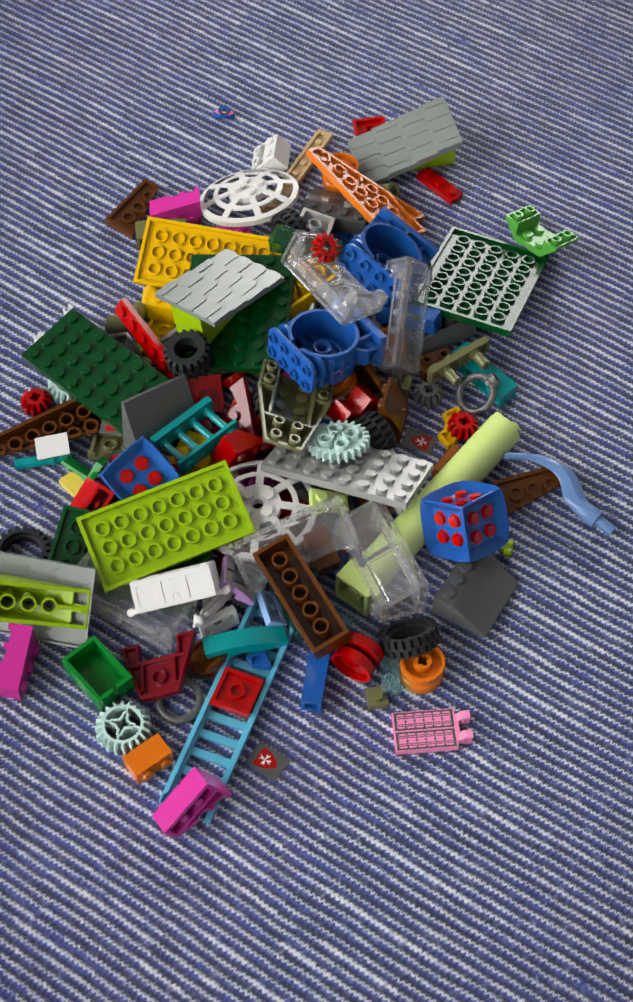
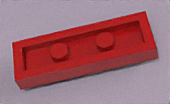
(439, 186)

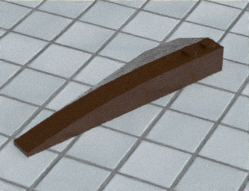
(67, 417)

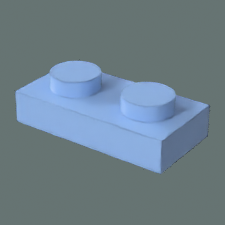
(270, 609)

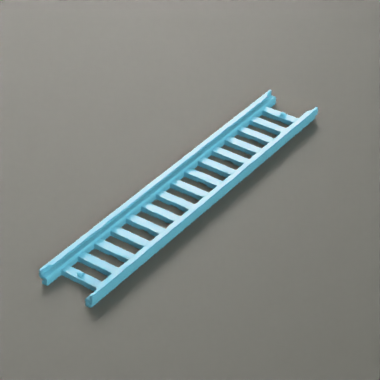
(207, 714)

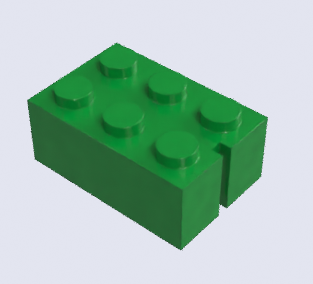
(98, 673)

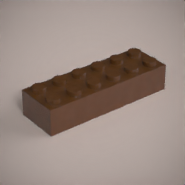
(302, 596)

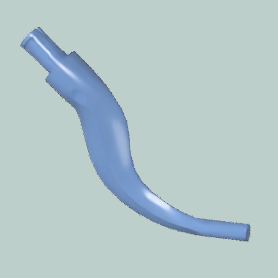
(571, 490)

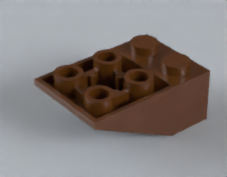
(394, 408)

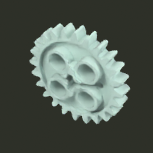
(339, 441)

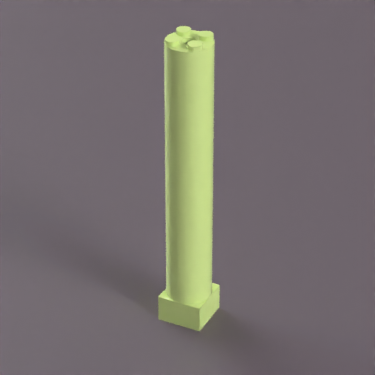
(470, 463)

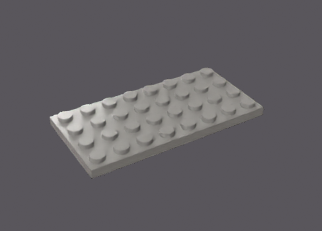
(375, 476)

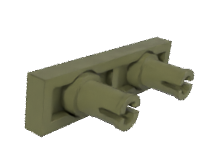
(447, 367)

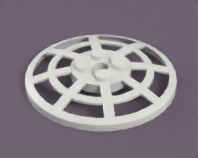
(248, 191)
(264, 495)

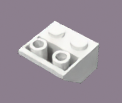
(272, 154)

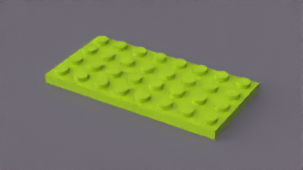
(165, 526)

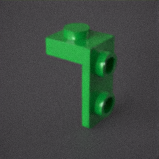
(74, 466)

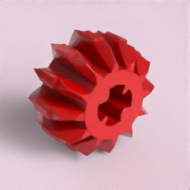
(327, 242)
(36, 401)
(462, 425)

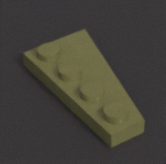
(107, 445)

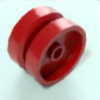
(358, 658)

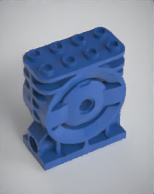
(380, 241)
(323, 351)

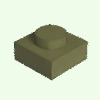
(405, 387)
(375, 698)

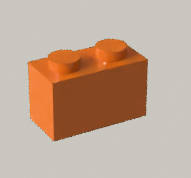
(148, 759)

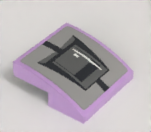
(231, 576)

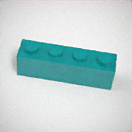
(505, 391)

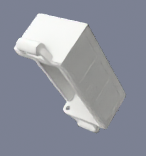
(176, 587)

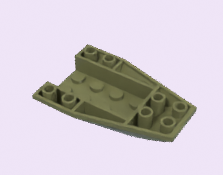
(287, 411)

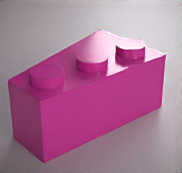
(181, 206)
(18, 661)
(188, 801)

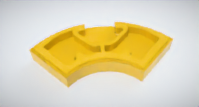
(444, 436)

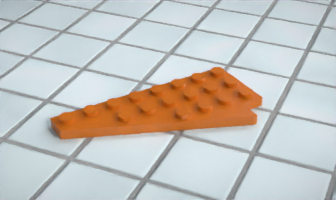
(361, 191)

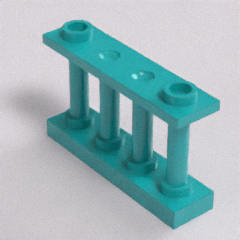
(185, 422)

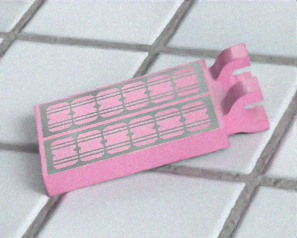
(430, 730)

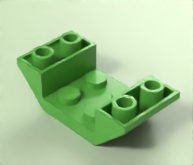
(527, 232)

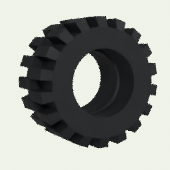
(188, 342)
(379, 429)

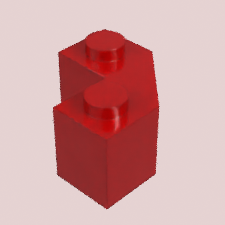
(358, 403)

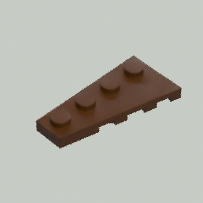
(132, 208)
(526, 487)

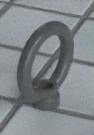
(490, 380)
(190, 715)

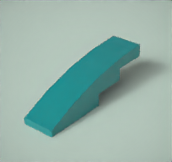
(245, 640)

